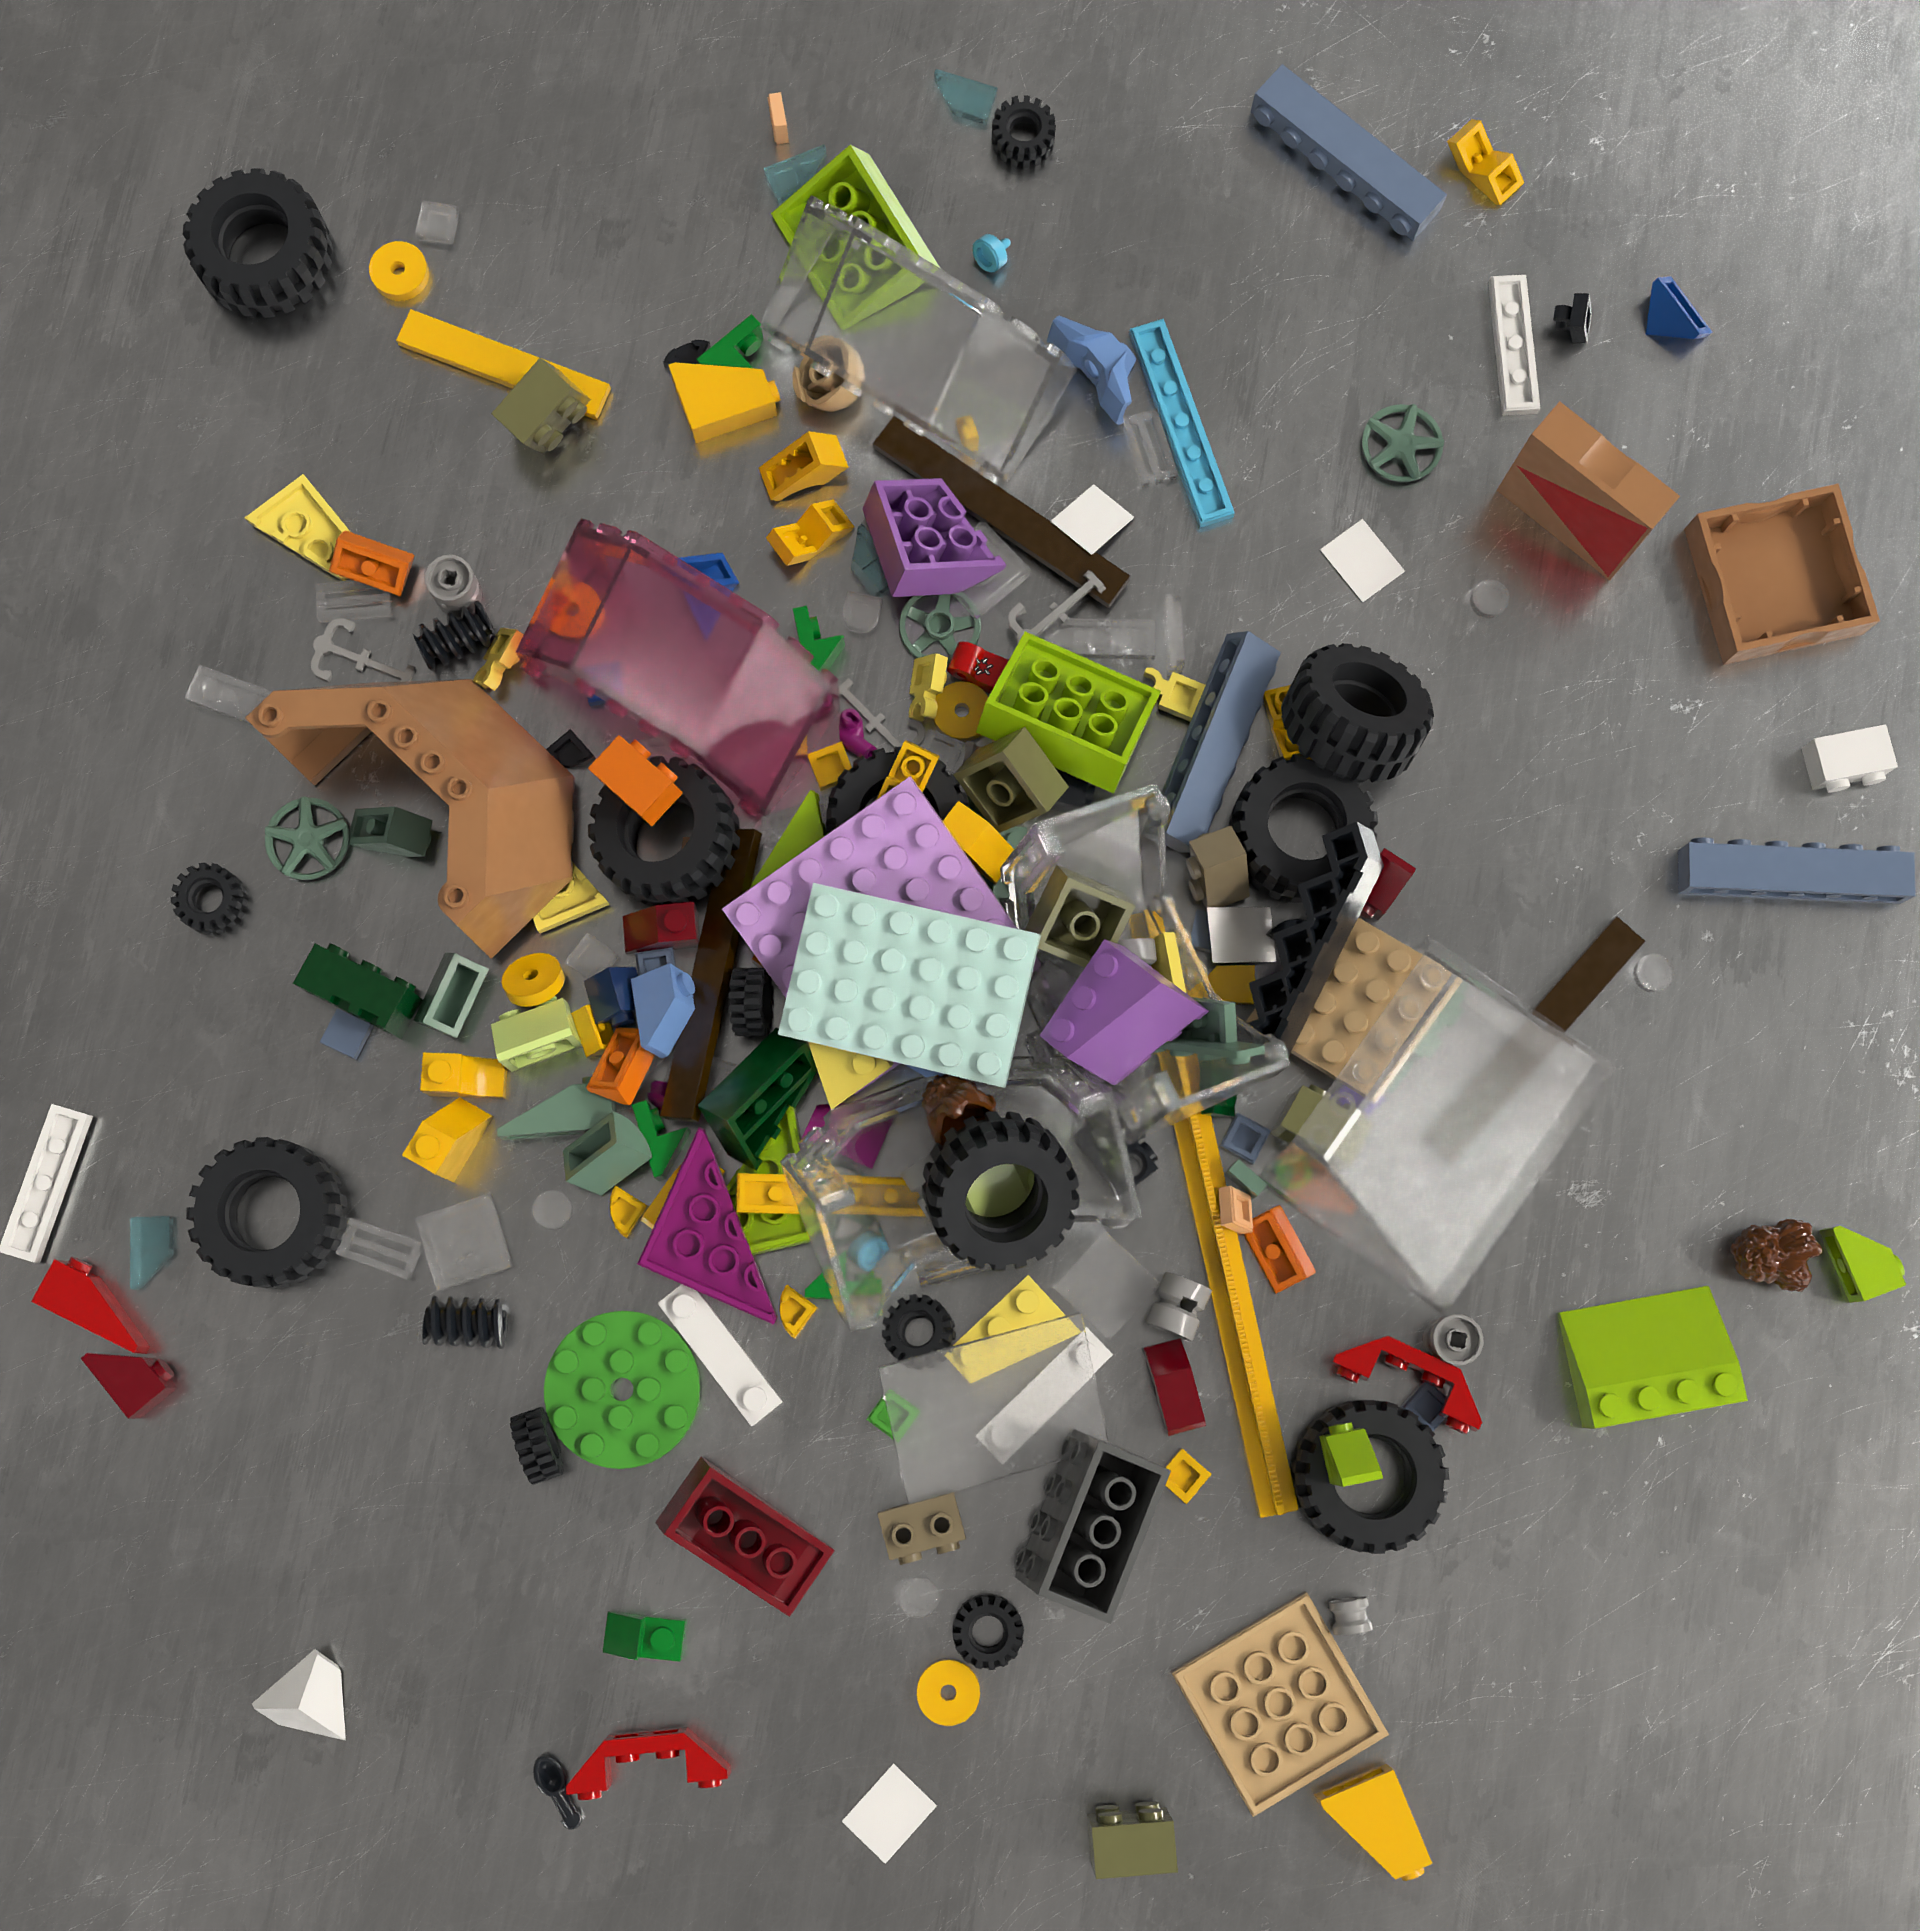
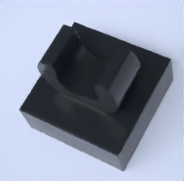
(1575, 318)

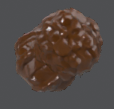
(951, 1101)
(1777, 1253)

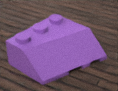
(926, 538)
(1118, 1014)

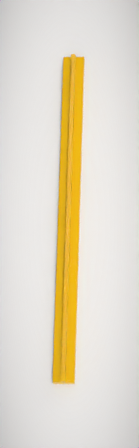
(1235, 1320)

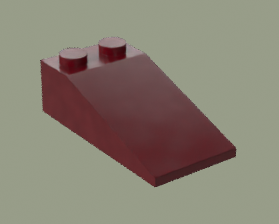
(744, 1536)

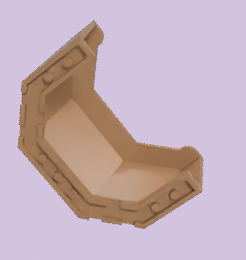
(501, 786)

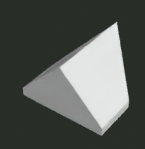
(307, 1698)

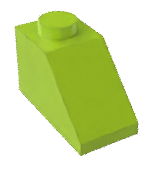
(1862, 1264)
(1349, 1456)

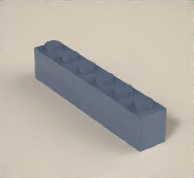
(1347, 153)
(1216, 736)
(1796, 872)

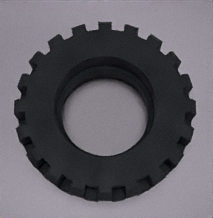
(245, 202)
(1357, 713)
(866, 779)
(1283, 781)
(693, 866)
(218, 1202)
(1023, 1231)
(1421, 1487)

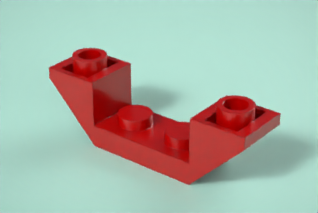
(1458, 1405)
(702, 1762)

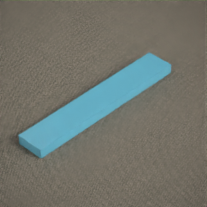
(1181, 423)

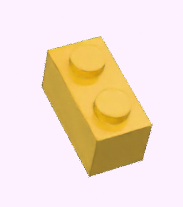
(592, 1036)

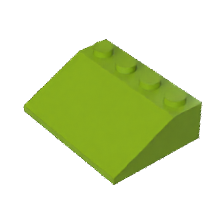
(858, 189)
(1073, 709)
(1650, 1358)

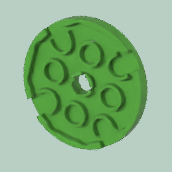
(582, 1379)

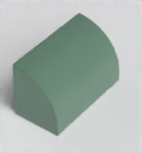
(451, 994)
(605, 1154)

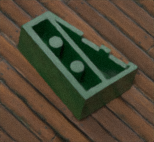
(359, 989)
(757, 1094)

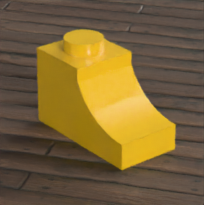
(803, 464)
(462, 1076)

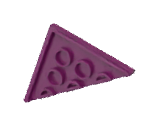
(702, 1238)

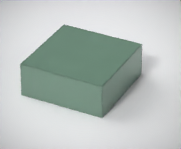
(1245, 1178)

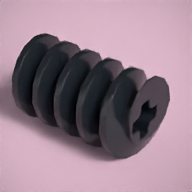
(454, 635)
(465, 1323)

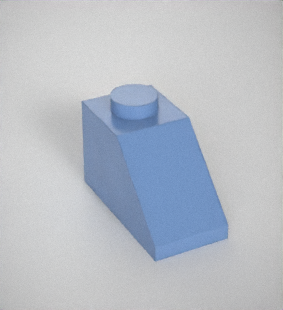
(662, 1007)

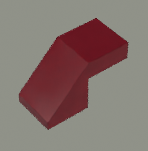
(1174, 1386)

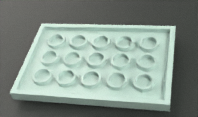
(909, 984)

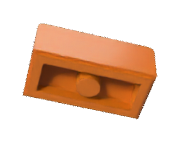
(371, 562)
(621, 1067)
(1279, 1249)

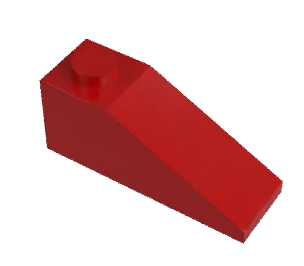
(87, 1301)

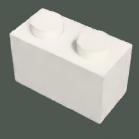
(1849, 758)

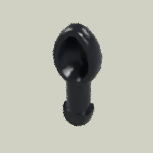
(552, 1781)

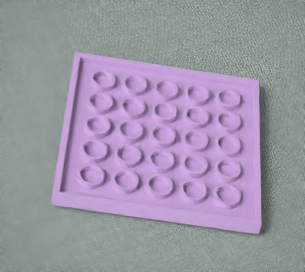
(884, 851)

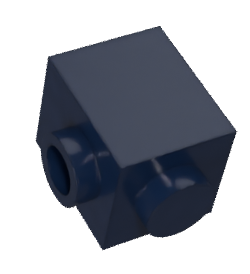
(612, 996)

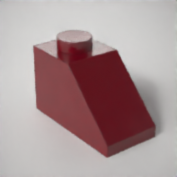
(1388, 885)
(662, 928)
(132, 1381)

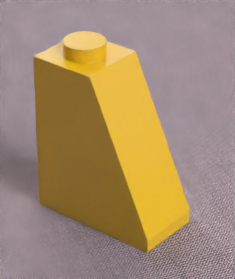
(723, 397)
(448, 1138)
(1379, 1819)

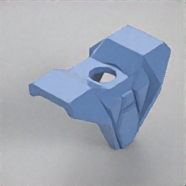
(1100, 358)

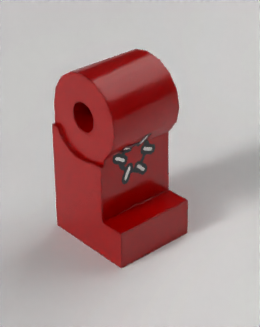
(976, 665)

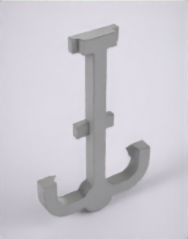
(1057, 611)
(324, 645)
(875, 722)

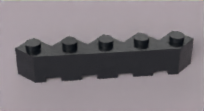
(1313, 946)

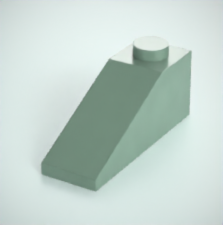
(564, 1114)

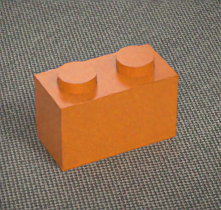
(636, 780)

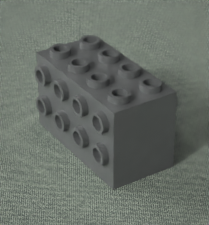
(1091, 1525)

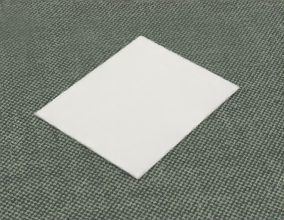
(1092, 519)
(1362, 560)
(1240, 934)
(889, 1813)

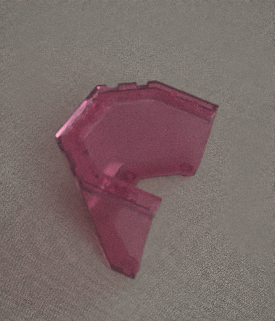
(681, 661)

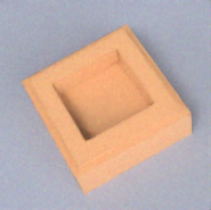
(778, 118)
(1235, 1210)

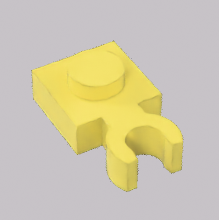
(499, 656)
(927, 680)
(1178, 695)

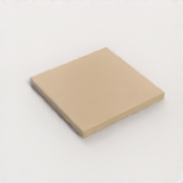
(1279, 1703)

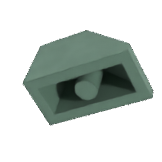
(390, 831)

